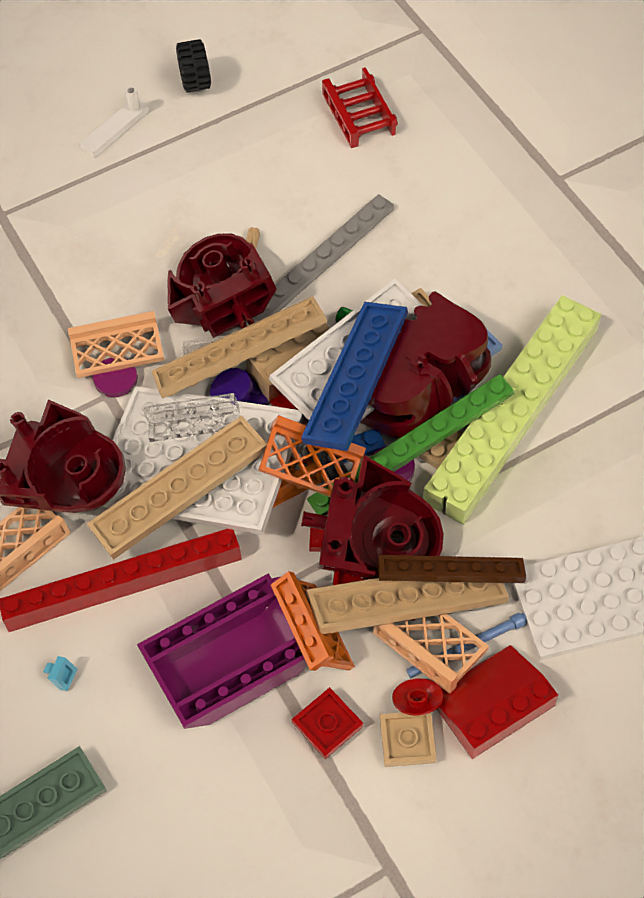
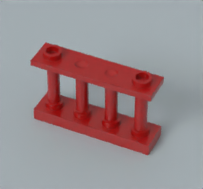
(345, 119)

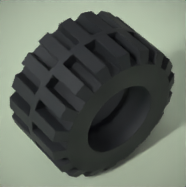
(193, 65)

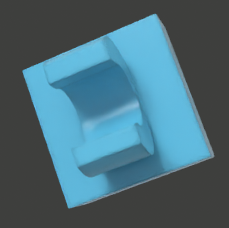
(61, 673)

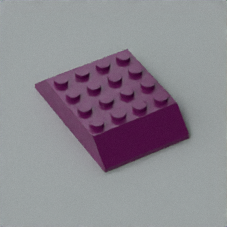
(224, 655)

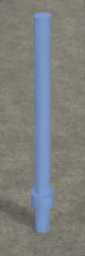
(515, 621)

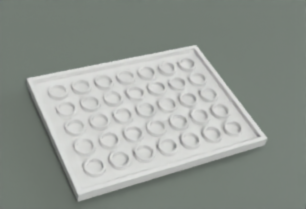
(238, 502)

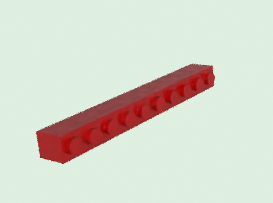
(119, 579)

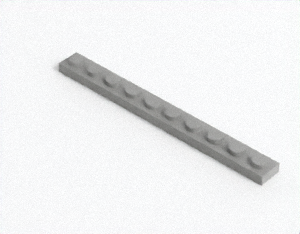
(326, 254)

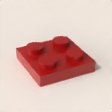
(327, 723)

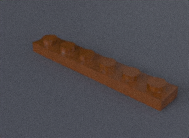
(451, 569)

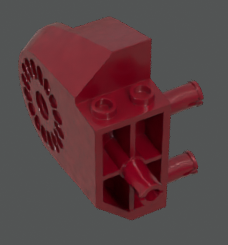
(219, 284)
(60, 463)
(366, 515)

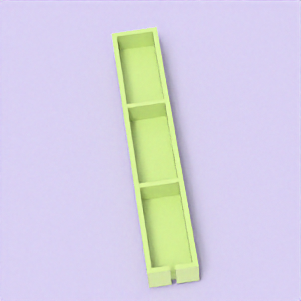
(496, 434)

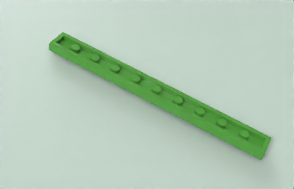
(432, 431)

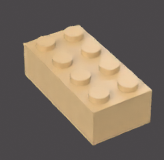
(272, 359)

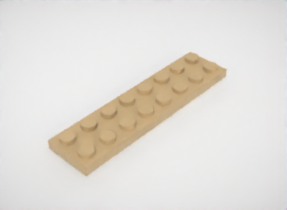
(238, 347)
(177, 487)
(384, 602)

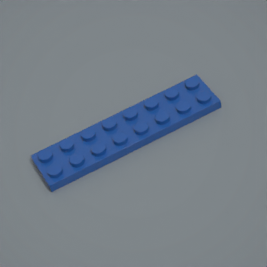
(354, 376)

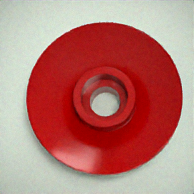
(417, 697)

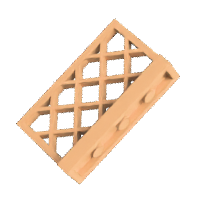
(114, 331)
(34, 548)
(425, 661)

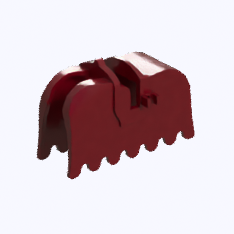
(430, 364)

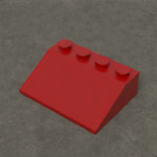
(496, 700)

